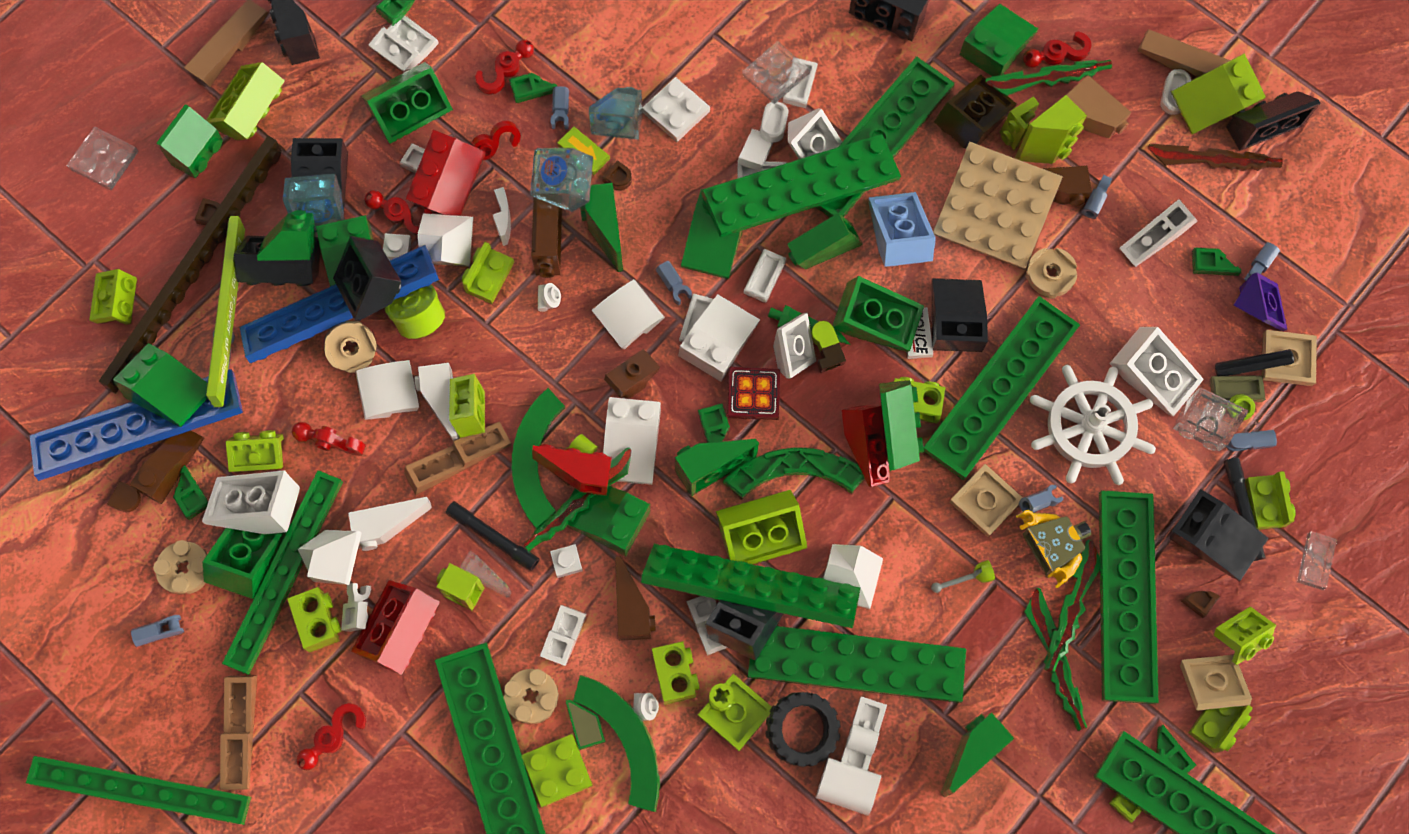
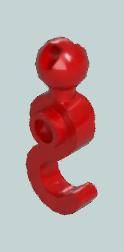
(1056, 51)
(505, 66)
(490, 143)
(395, 209)
(327, 438)
(330, 738)

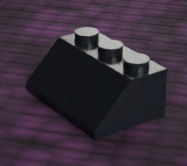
(1271, 119)
(276, 271)
(366, 277)

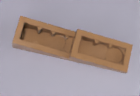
(220, 48)
(1178, 54)
(456, 458)
(238, 732)

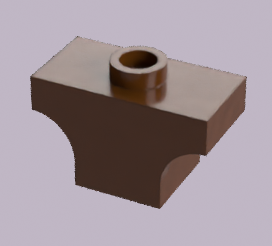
(632, 375)

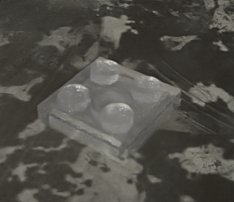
(776, 72)
(102, 158)

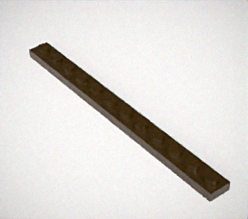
(190, 266)

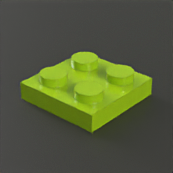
(742, 718)
(557, 770)

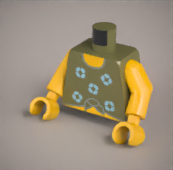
(1055, 543)

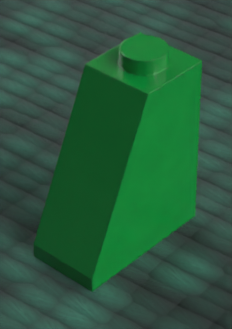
(824, 242)

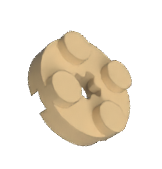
(1049, 285)
(354, 332)
(167, 567)
(545, 702)

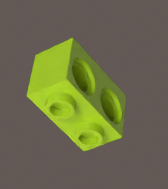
(931, 389)
(467, 405)
(460, 586)
(308, 622)
(668, 674)

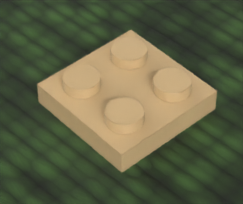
(1304, 351)
(986, 500)
(1215, 682)

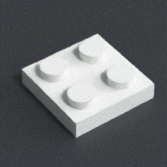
(676, 109)

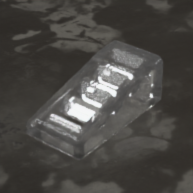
(487, 576)

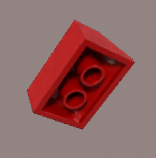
(445, 174)
(396, 626)

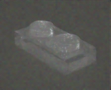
(1316, 560)

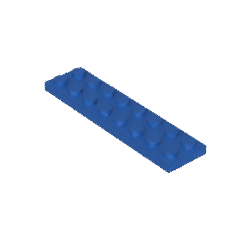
(325, 309)
(118, 432)

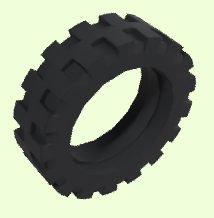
(830, 729)

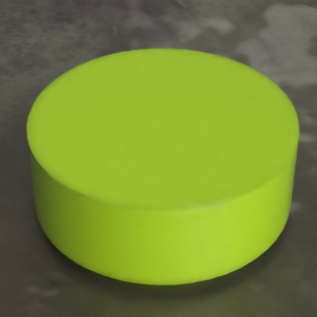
(1245, 402)

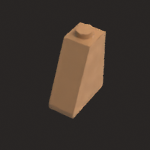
(1103, 111)

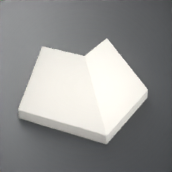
(812, 134)
(447, 238)
(794, 346)
(331, 556)
(855, 567)

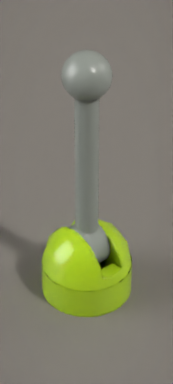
(982, 572)

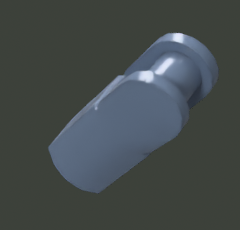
(1252, 440)
(154, 631)

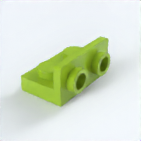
(1018, 123)
(487, 273)
(113, 297)
(254, 452)
(1270, 500)
(1246, 634)
(1218, 726)

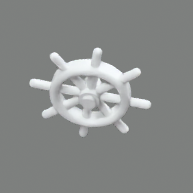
(1092, 424)

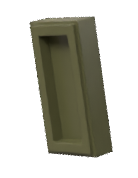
(1232, 385)

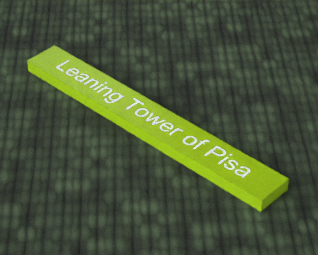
(225, 315)

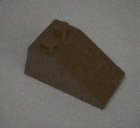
(974, 112)

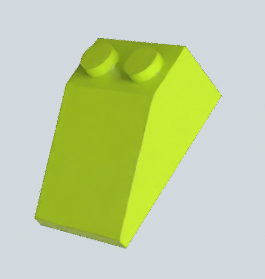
(1218, 94)

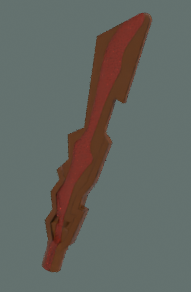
(1214, 157)

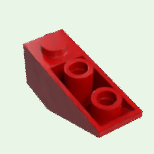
(866, 438)
(581, 470)

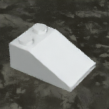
(718, 337)
(1157, 369)
(634, 426)
(253, 502)

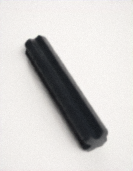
(1254, 363)

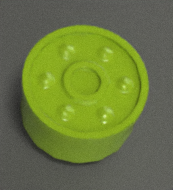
(417, 313)

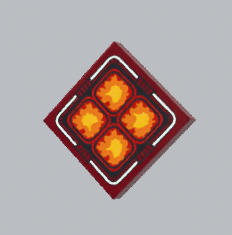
(753, 393)

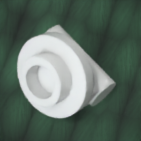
(548, 297)
(645, 705)

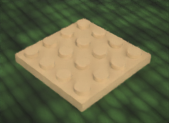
(997, 205)

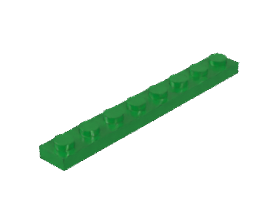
(282, 573)
(138, 790)

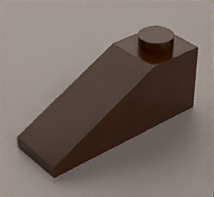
(1074, 186)
(164, 466)
(632, 610)

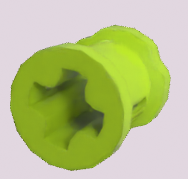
(723, 688)

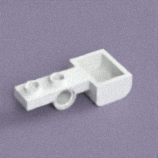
(849, 781)

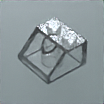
(1209, 419)

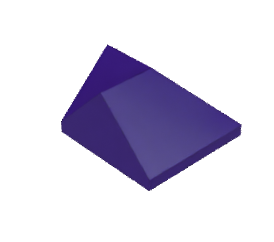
(1262, 300)

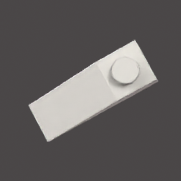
(1158, 233)
(435, 388)
(386, 521)

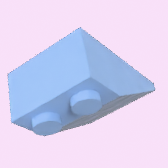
(901, 229)

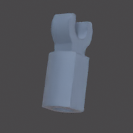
(560, 106)
(1097, 198)
(1263, 259)
(673, 281)
(1040, 500)

